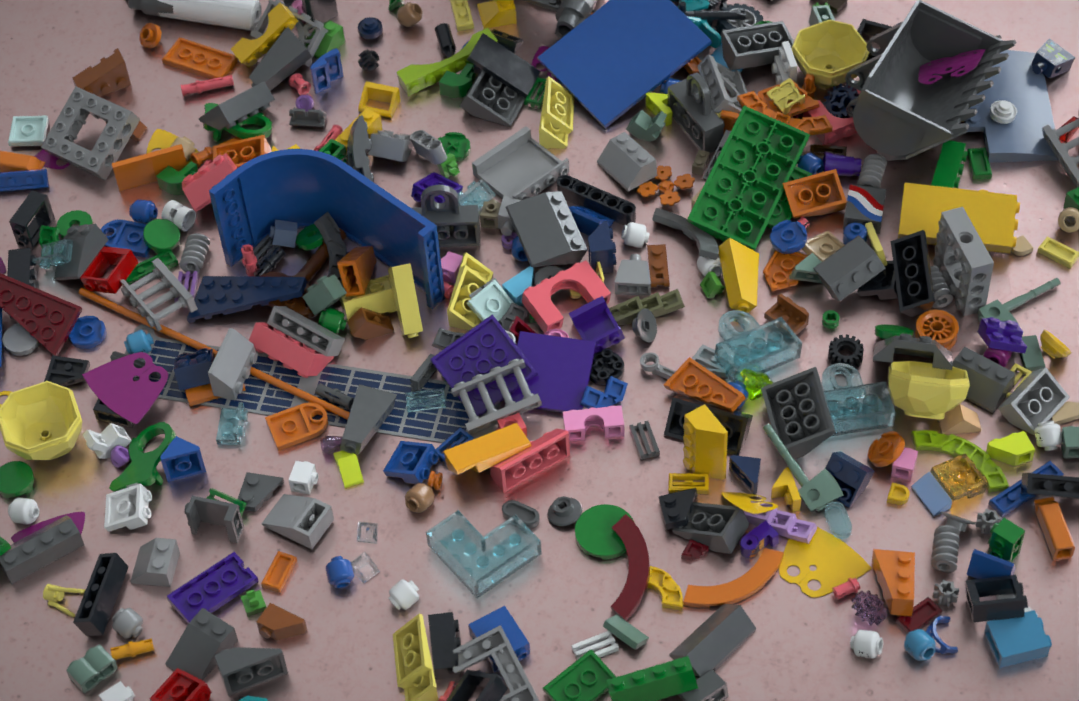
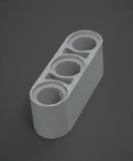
(428, 147)

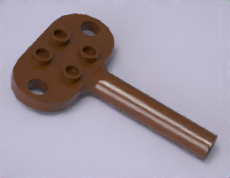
(308, 271)

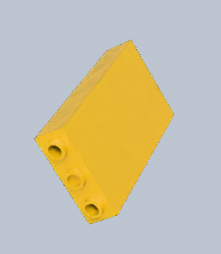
(989, 212)

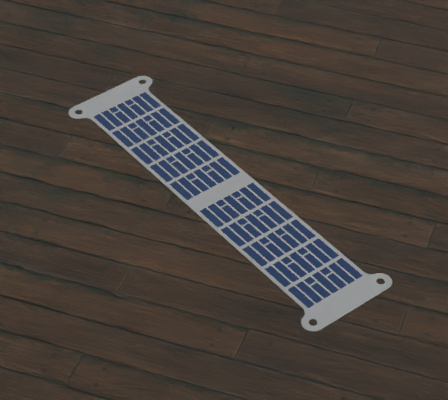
(268, 399)

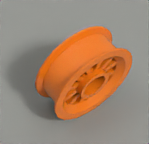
(939, 326)

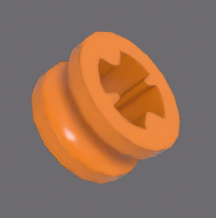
(435, 480)

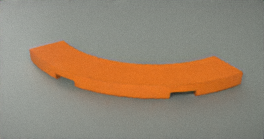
(810, 125)
(739, 588)

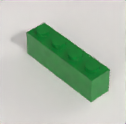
(950, 164)
(654, 682)

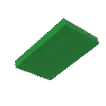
(580, 681)

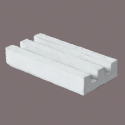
(595, 643)

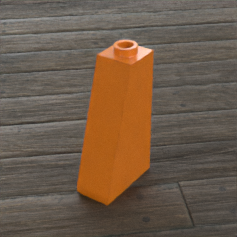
(357, 269)

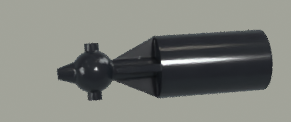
(445, 39)

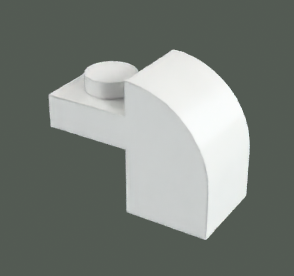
(107, 440)

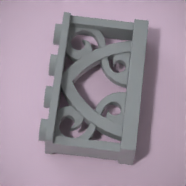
(302, 30)
(717, 79)

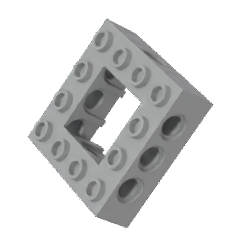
(109, 145)
(963, 261)

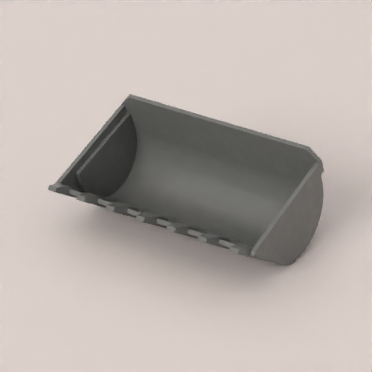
(897, 110)

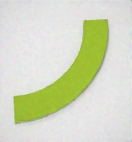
(956, 446)

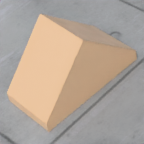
(960, 421)

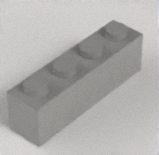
(305, 331)

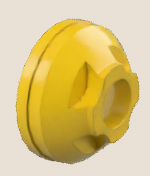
(1053, 345)

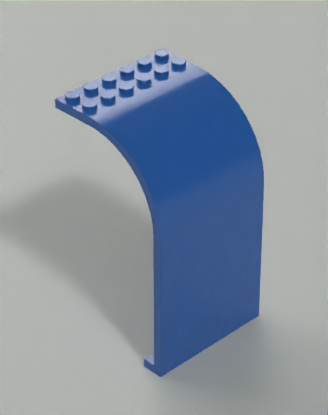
(305, 186)

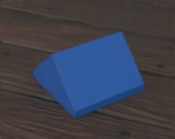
(587, 219)
(182, 460)
(986, 566)

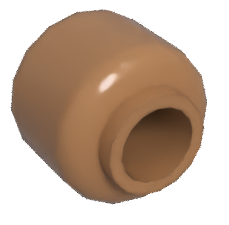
(409, 14)
(419, 498)

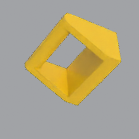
(380, 93)

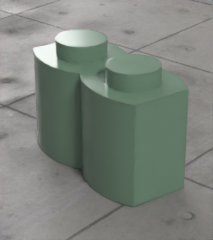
(91, 669)

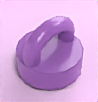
(304, 102)
(119, 456)

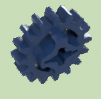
(839, 99)

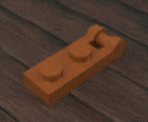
(658, 265)

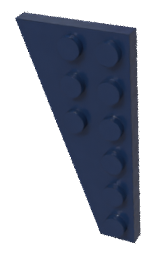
(240, 293)

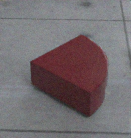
(694, 550)

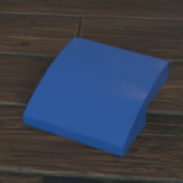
(326, 70)

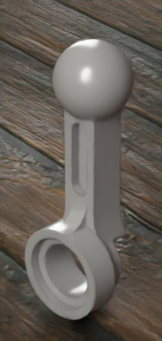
(656, 368)

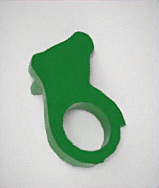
(258, 119)
(144, 465)

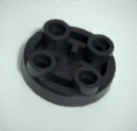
(606, 365)

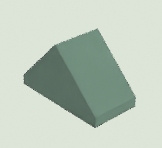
(804, 270)

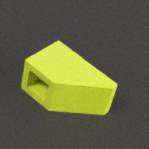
(1012, 449)

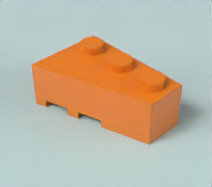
(897, 578)

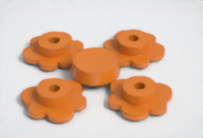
(666, 187)

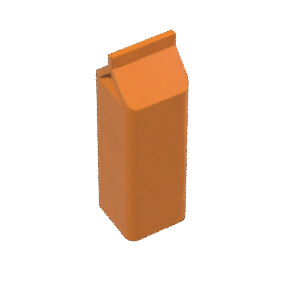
(18, 162)
(1054, 528)

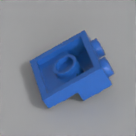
(412, 461)

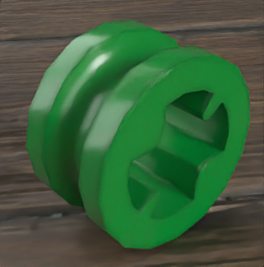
(830, 314)

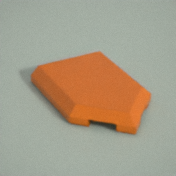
(779, 269)

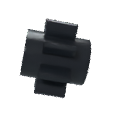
(368, 60)

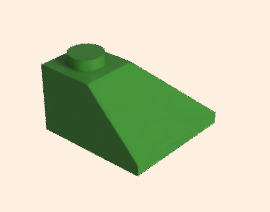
(332, 39)

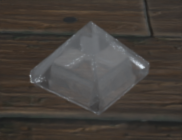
(367, 532)

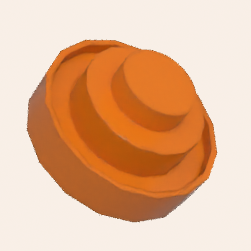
(150, 35)

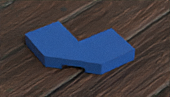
(612, 394)

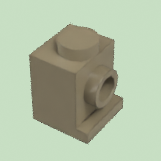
(490, 211)

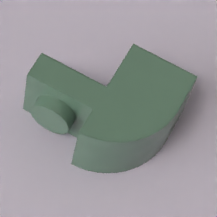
(646, 127)

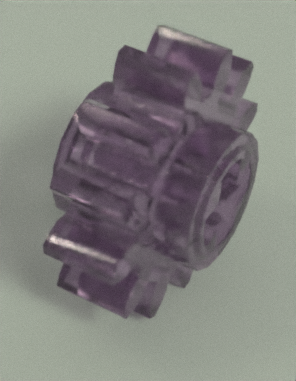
(869, 607)

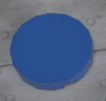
(788, 237)
(87, 332)

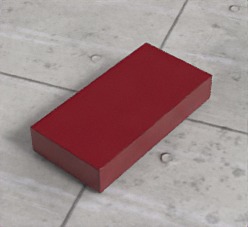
(922, 615)

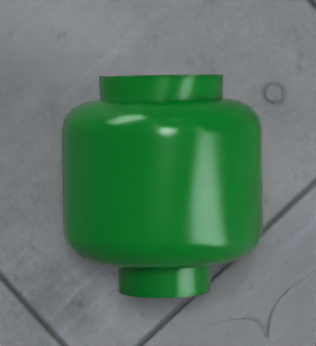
(332, 320)

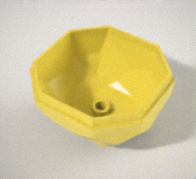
(829, 52)
(926, 390)
(37, 413)

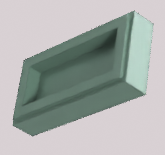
(1033, 357)
(625, 632)

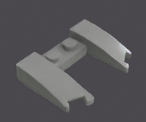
(497, 645)

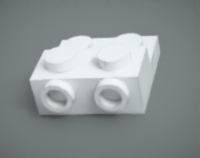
(784, 64)
(127, 508)

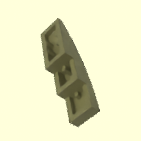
(659, 305)

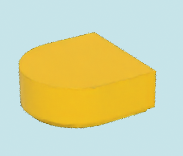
(898, 494)

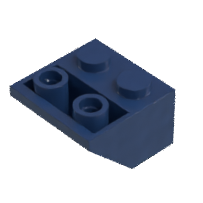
(602, 248)
(193, 369)
(850, 475)

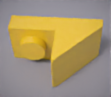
(786, 488)

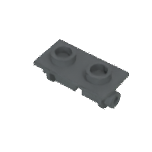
(312, 118)

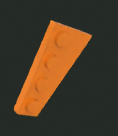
(703, 385)

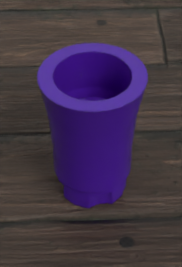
(843, 164)

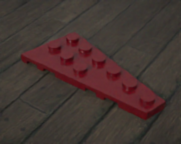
(39, 313)

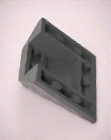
(921, 347)

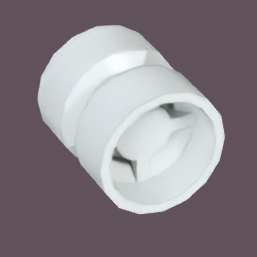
(178, 214)

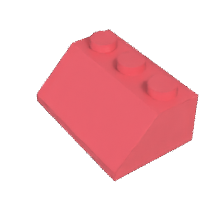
(198, 185)

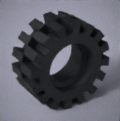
(846, 344)

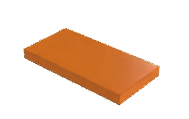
(199, 59)
(145, 167)

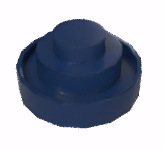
(370, 28)

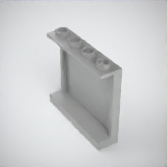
(519, 167)

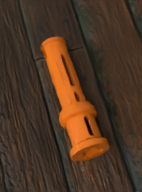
(207, 154)

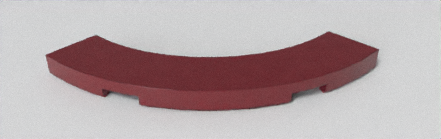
(638, 569)

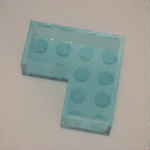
(487, 559)

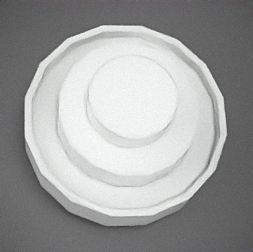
(1003, 112)

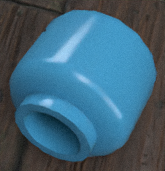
(139, 342)
(920, 645)

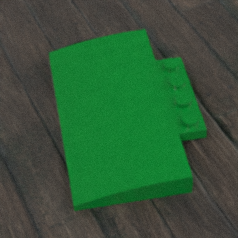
(748, 179)

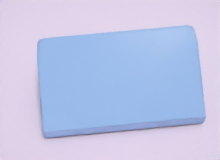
(932, 494)

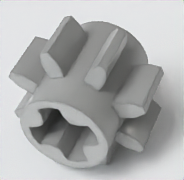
(987, 520)
(945, 593)

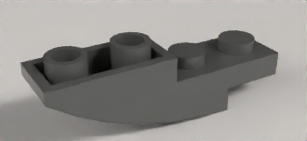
(358, 146)

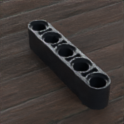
(596, 200)

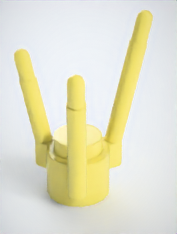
(56, 593)

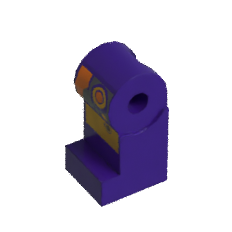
(758, 539)

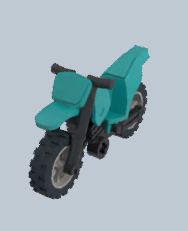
(727, 16)

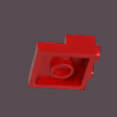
(182, 687)

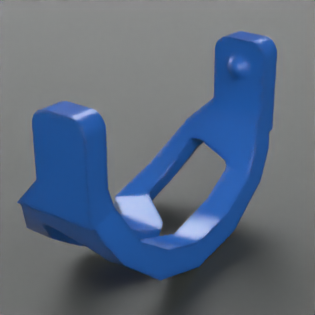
(944, 647)

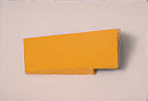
(486, 450)

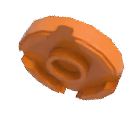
(886, 449)

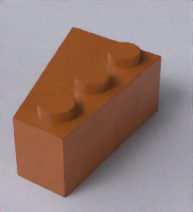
(104, 77)

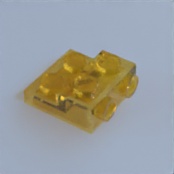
(960, 477)

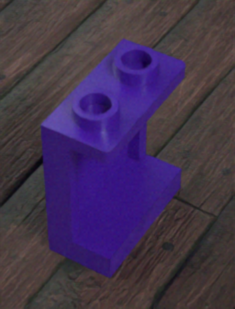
(597, 324)

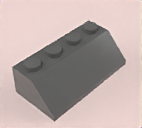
(754, 44)
(239, 107)
(41, 549)

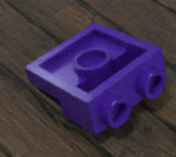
(430, 180)
(1002, 335)

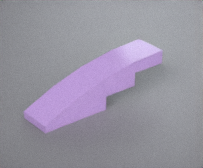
(784, 523)

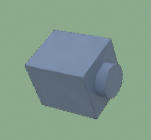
(283, 233)

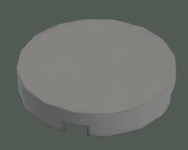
(19, 341)

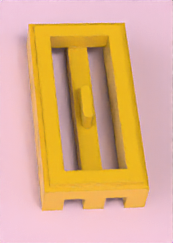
(702, 487)

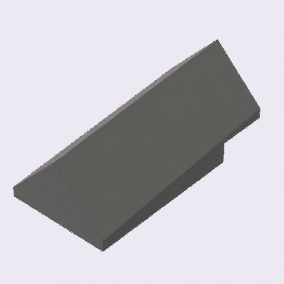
(715, 639)

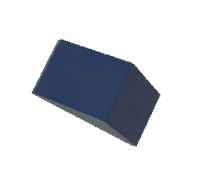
(747, 470)

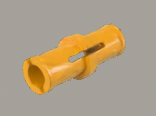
(132, 649)

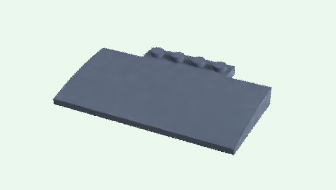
(1028, 92)

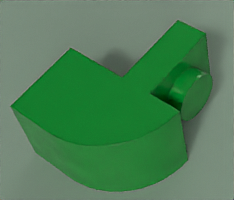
(457, 85)
(171, 180)

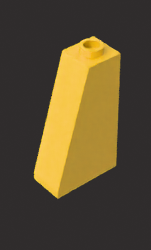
(740, 274)

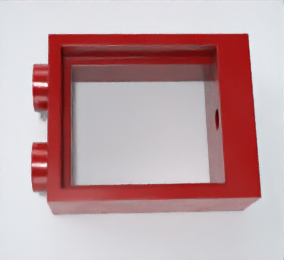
(124, 261)

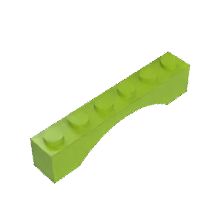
(417, 77)

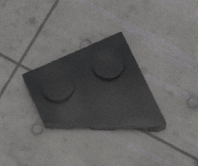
(66, 370)
(677, 507)

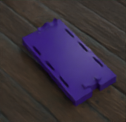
(212, 587)

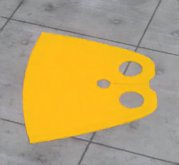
(830, 555)

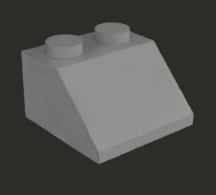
(156, 563)

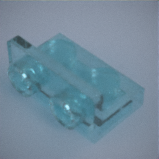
(476, 194)
(55, 254)
(231, 425)

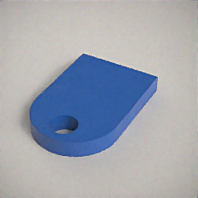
(127, 236)

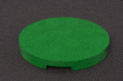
(595, 531)

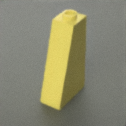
(405, 299)

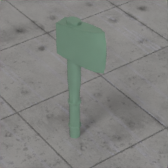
(1001, 311)
(817, 491)

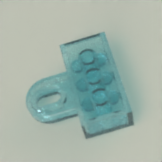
(756, 347)
(856, 405)

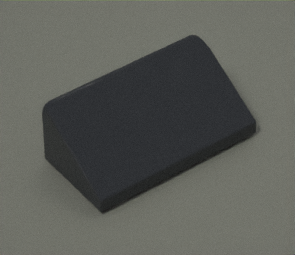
(508, 41)

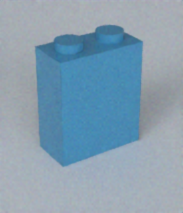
(1018, 639)

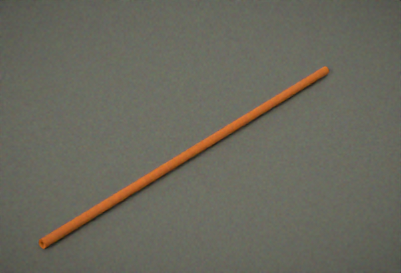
(197, 345)

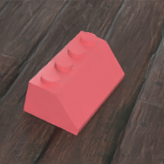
(288, 350)
(543, 453)

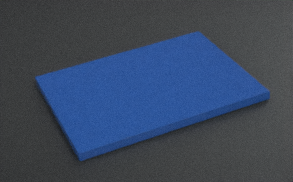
(623, 54)

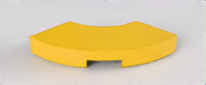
(666, 588)

